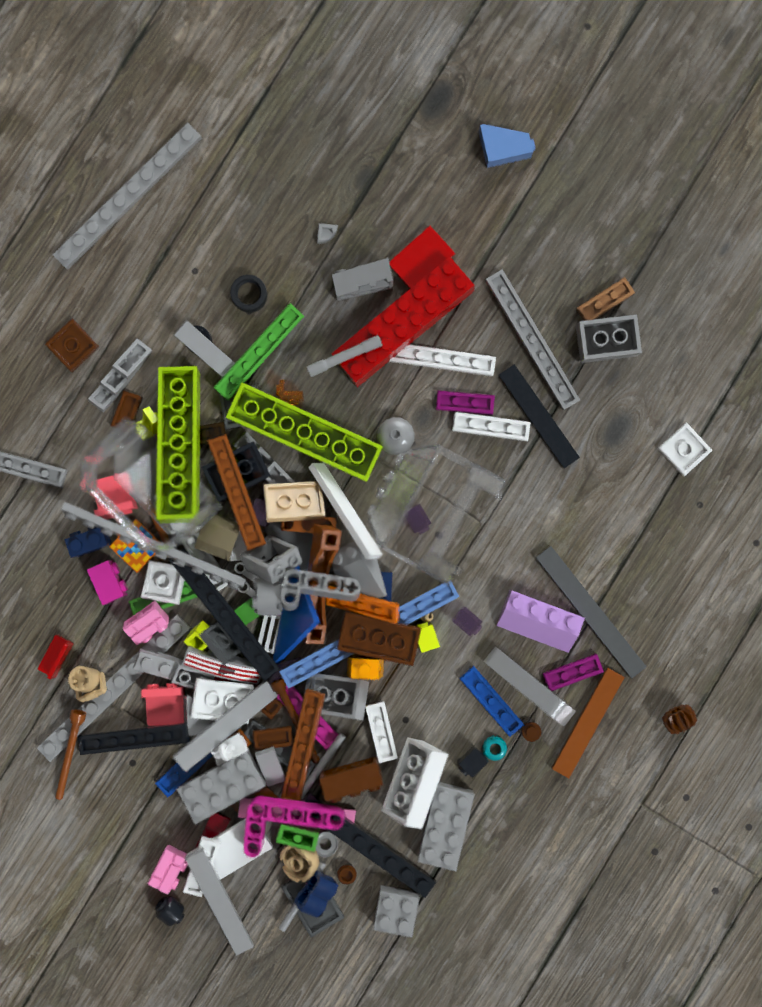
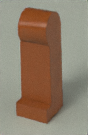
(306, 526)

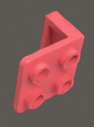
(116, 495)
(164, 704)

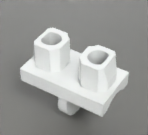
(229, 749)

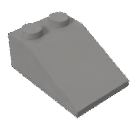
(352, 564)
(343, 695)

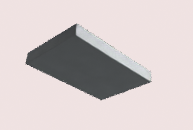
(312, 924)

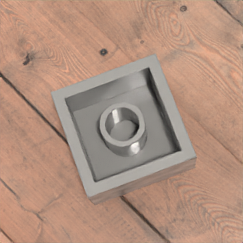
(396, 911)

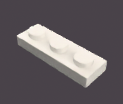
(381, 732)
(211, 847)

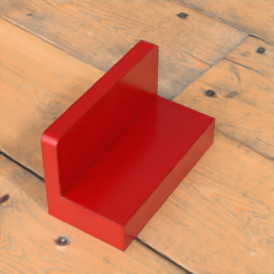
(55, 656)

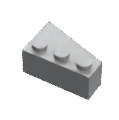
(363, 279)

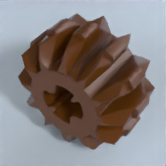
(679, 719)

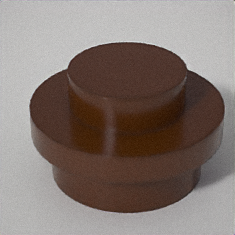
(531, 731)
(346, 874)

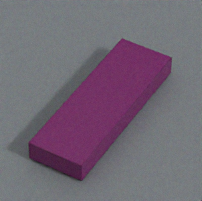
(465, 402)
(573, 672)

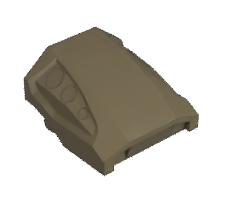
(218, 537)

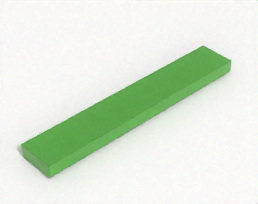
(258, 351)

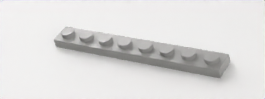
(532, 340)

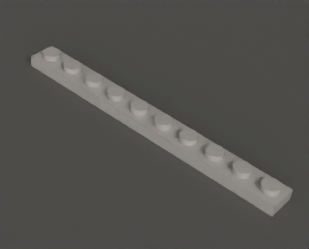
(127, 196)
(180, 558)
(115, 687)

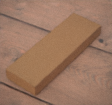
(606, 300)

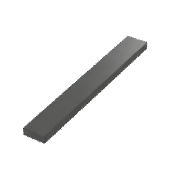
(591, 612)

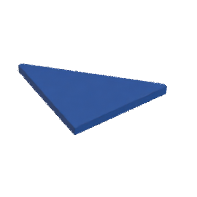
(294, 624)

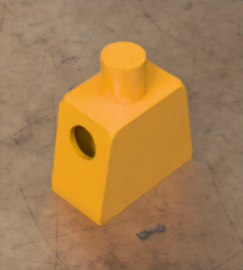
(364, 667)

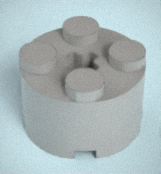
(268, 597)

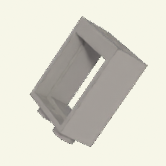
(255, 559)

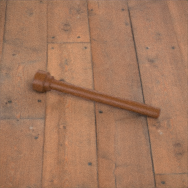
(77, 718)

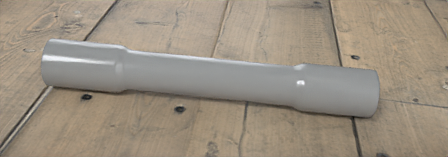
(364, 347)

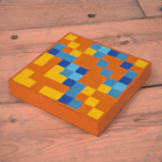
(130, 553)

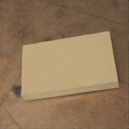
(293, 501)

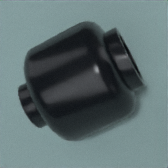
(169, 911)

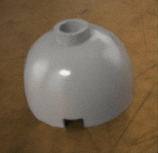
(395, 435)

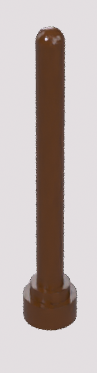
(279, 687)

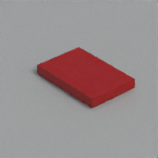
(421, 257)

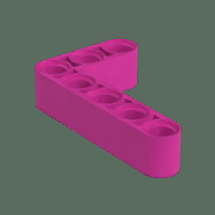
(287, 816)

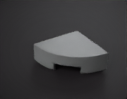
(326, 232)

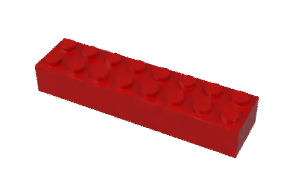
(407, 319)

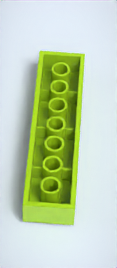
(304, 432)
(178, 444)

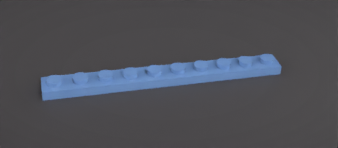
(330, 655)

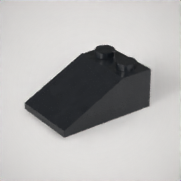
(250, 466)

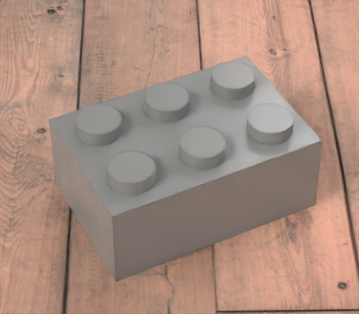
(608, 338)

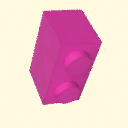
(107, 582)

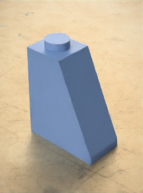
(504, 145)

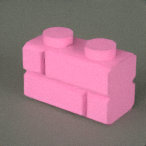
(146, 623)
(167, 870)

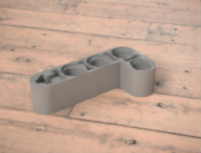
(320, 590)

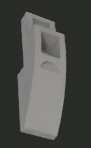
(169, 668)

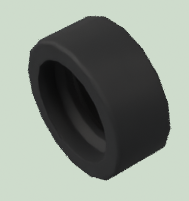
(248, 279)

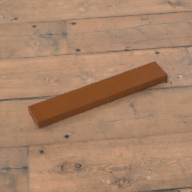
(236, 492)
(587, 722)
(303, 745)

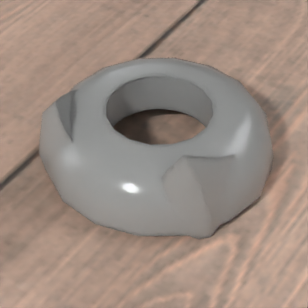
(333, 847)

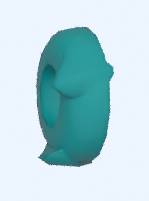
(494, 740)

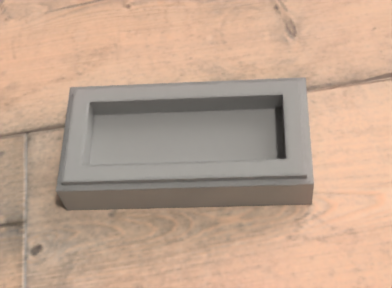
(270, 766)

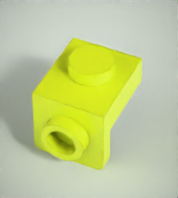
(150, 420)

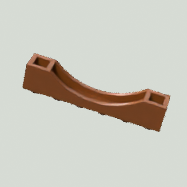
(323, 551)

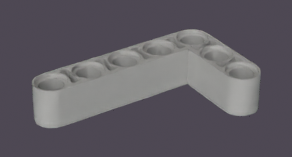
(529, 686)

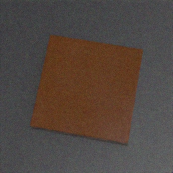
(72, 345)

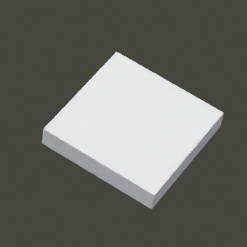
(684, 449)
(162, 583)

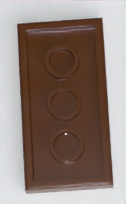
(379, 638)

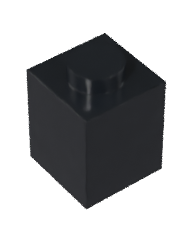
(472, 761)

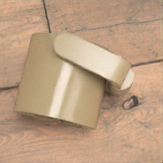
(88, 681)

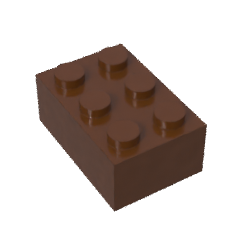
(351, 779)

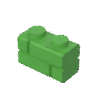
(298, 836)

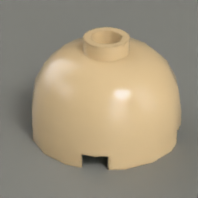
(299, 863)

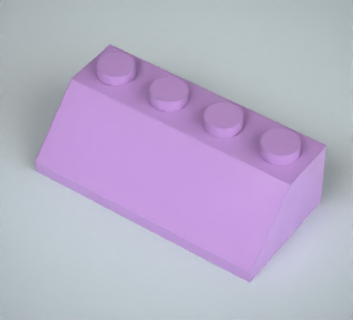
(540, 621)

